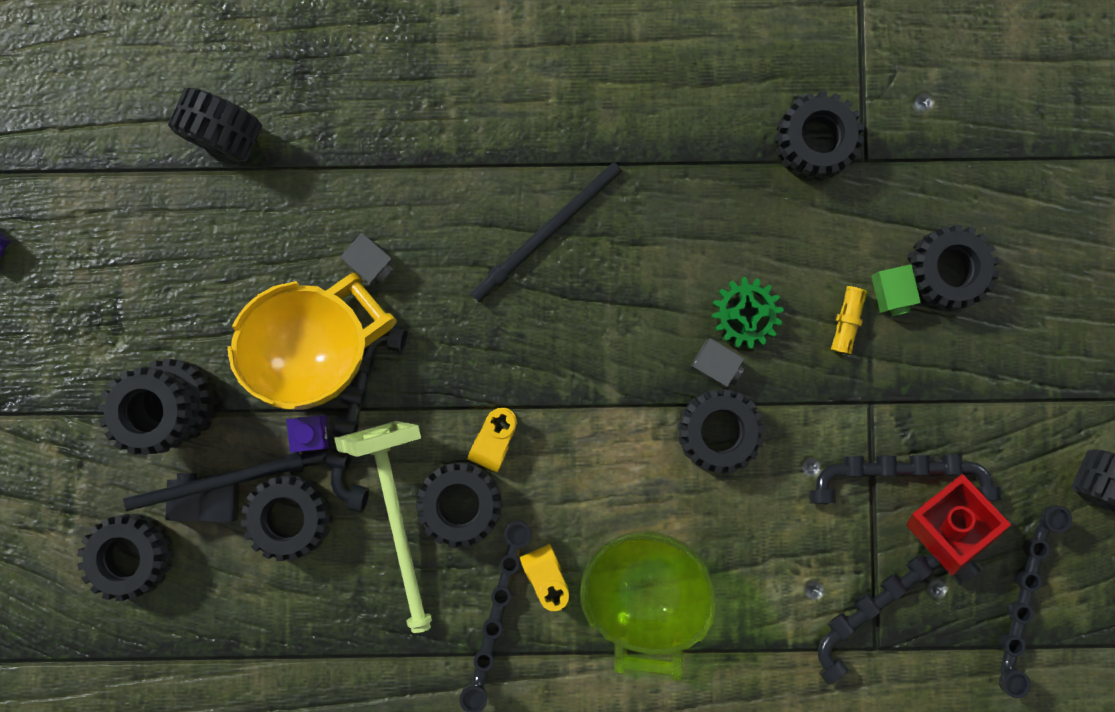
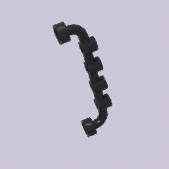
(355, 396)
(887, 466)
(1053, 519)
(869, 607)
(474, 696)

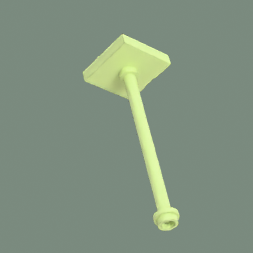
(378, 443)

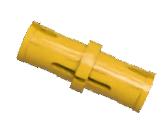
(849, 320)

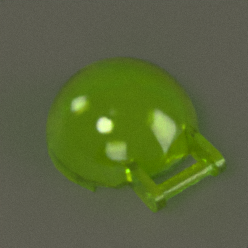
(648, 598)

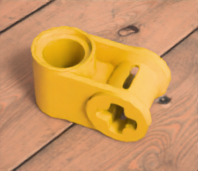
(490, 444)
(543, 572)

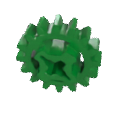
(749, 327)

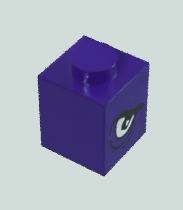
(308, 433)

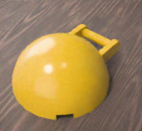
(303, 342)

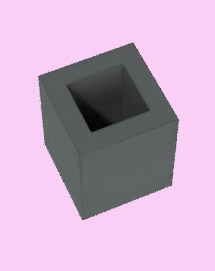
(368, 260)
(718, 364)

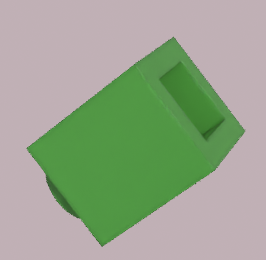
(896, 290)

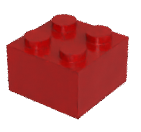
(957, 524)

